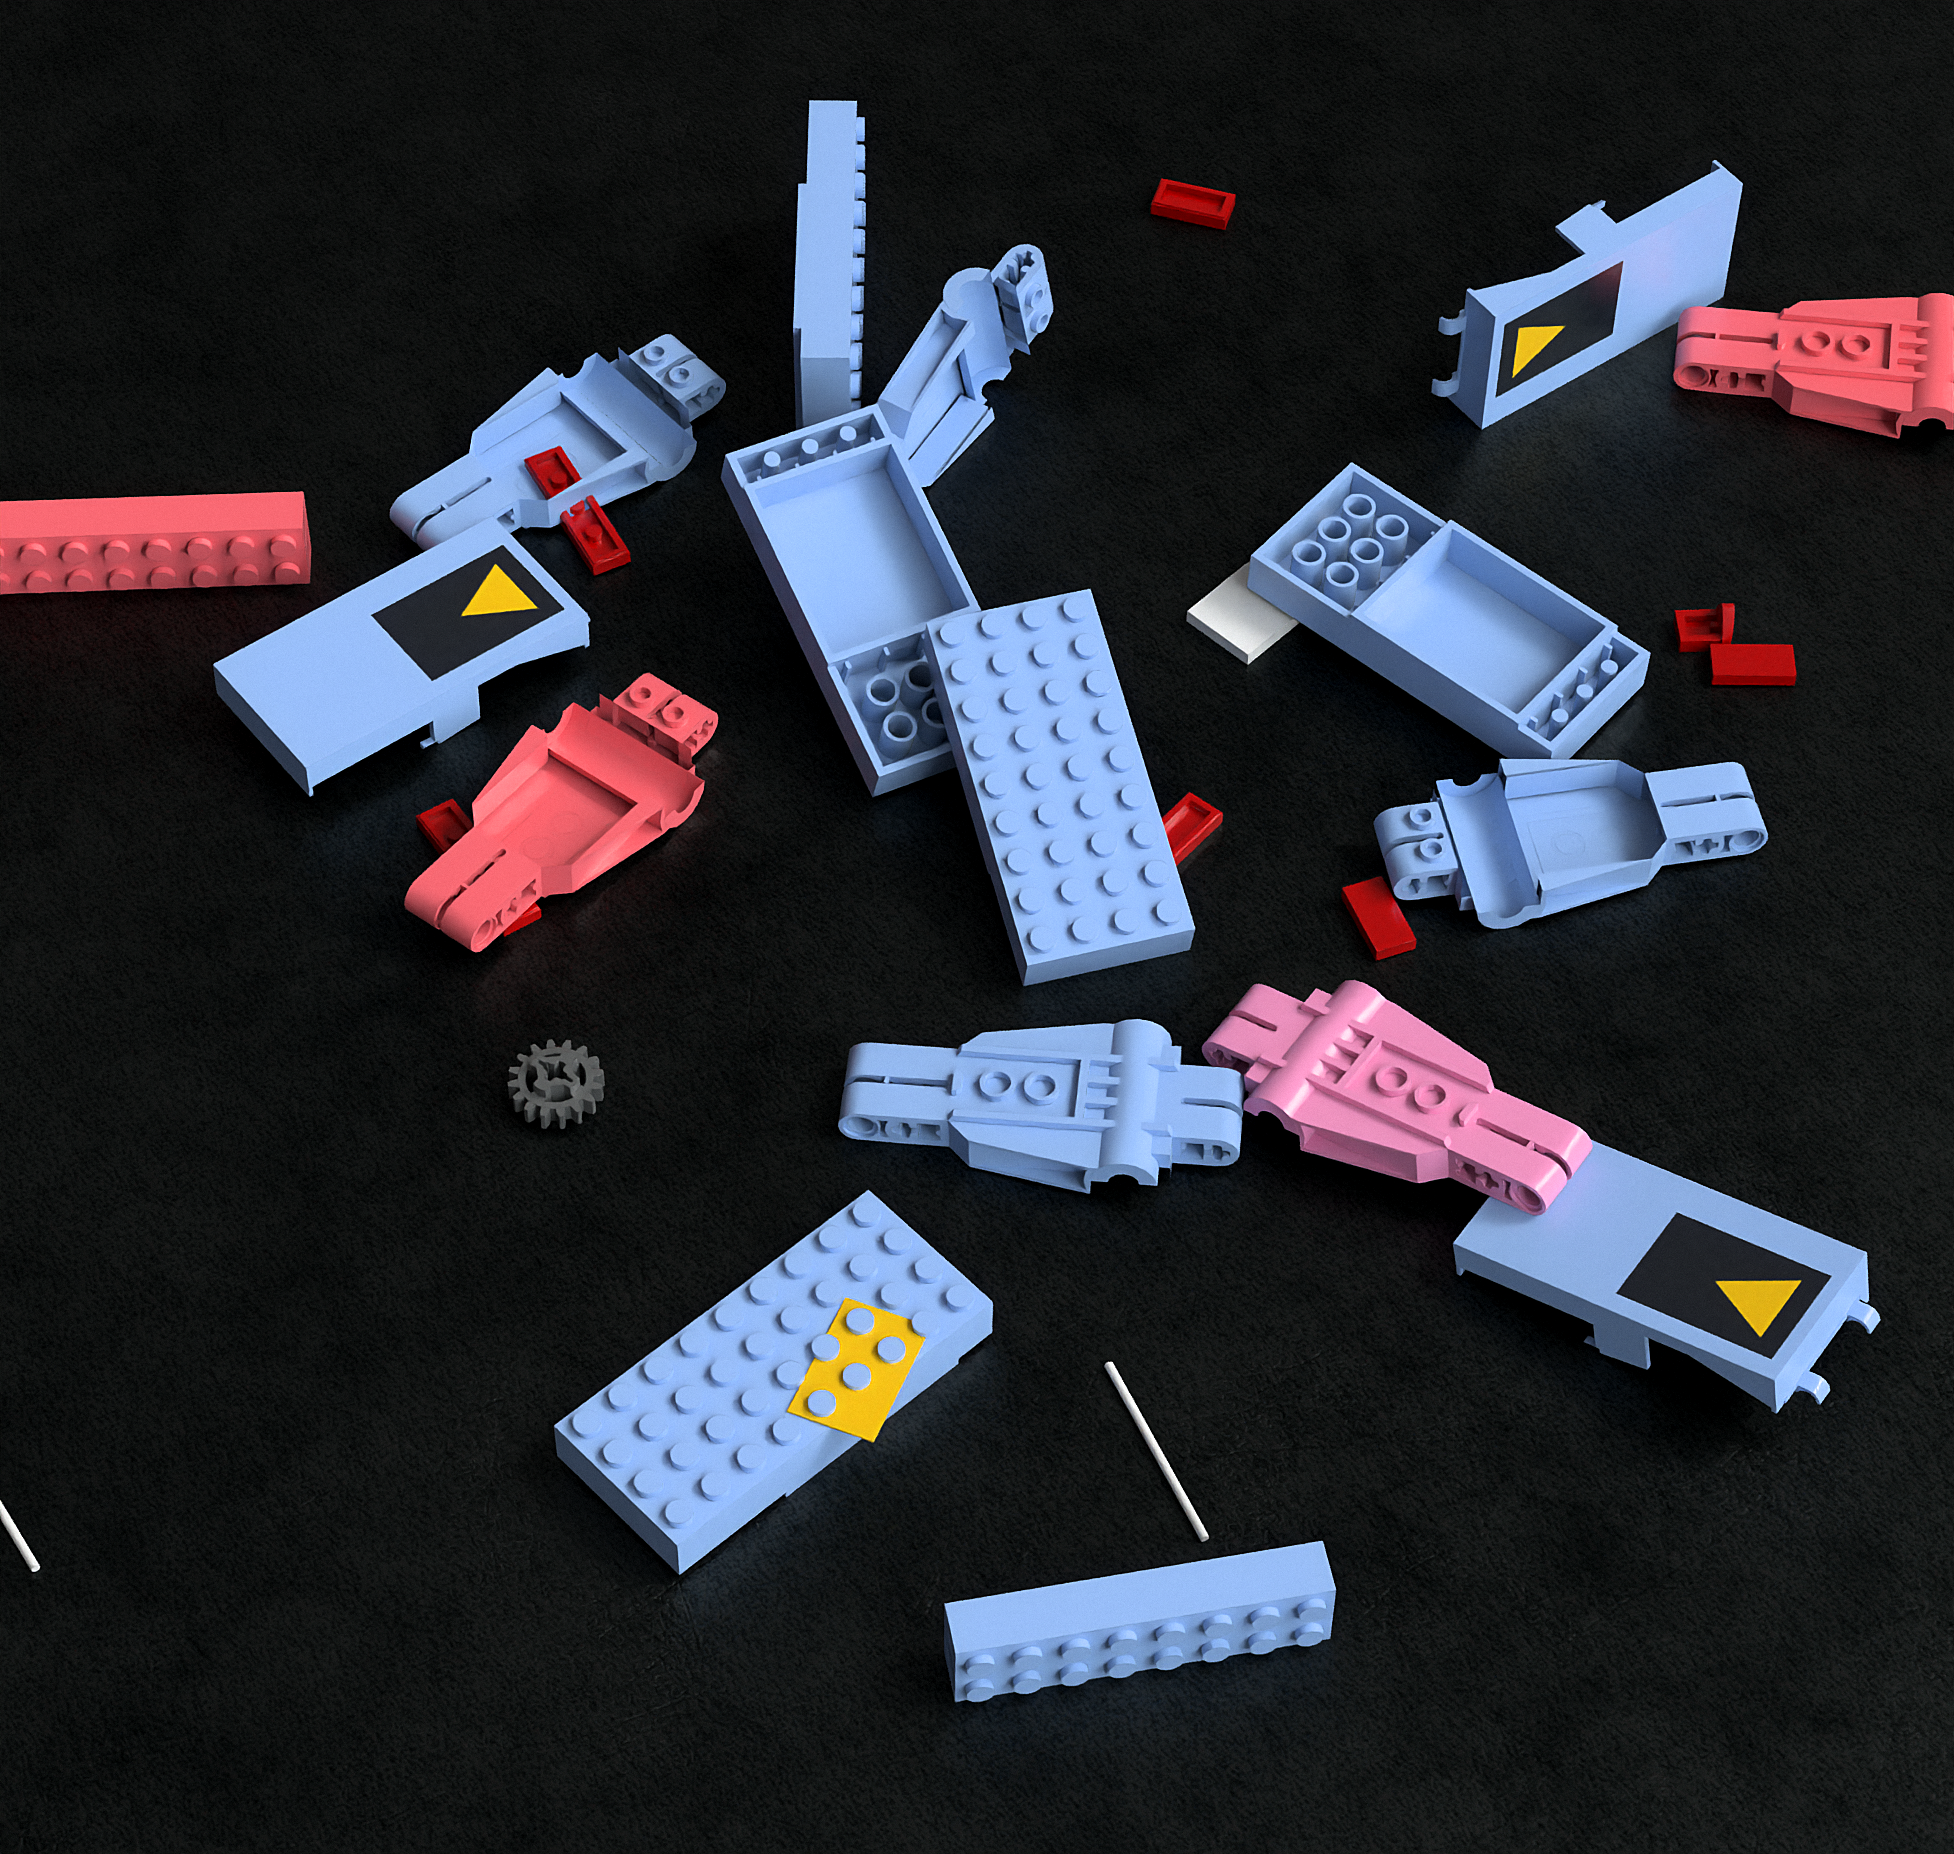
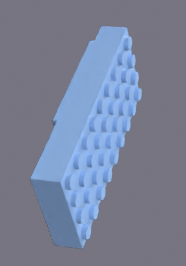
(829, 266)
(858, 580)
(1449, 619)
(1057, 787)
(702, 1423)

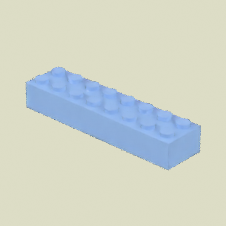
(1138, 1621)

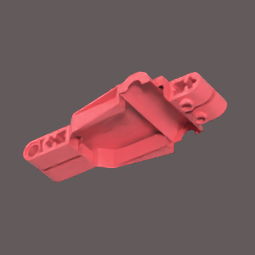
(1829, 359)
(568, 809)

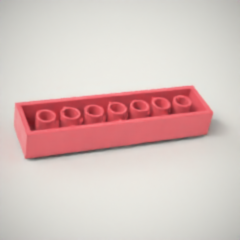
(154, 542)

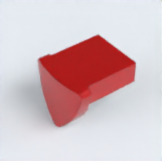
(1703, 627)

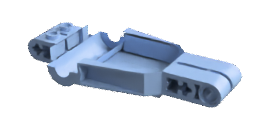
(968, 341)
(644, 393)
(1563, 833)
(1050, 1102)

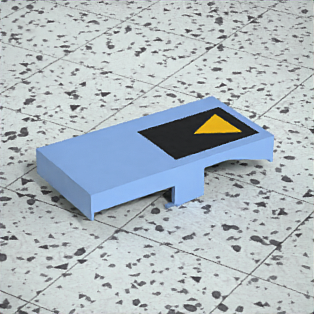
(1621, 291)
(399, 653)
(1680, 1267)

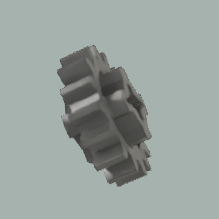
(556, 1084)

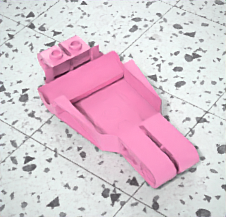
(1392, 1095)

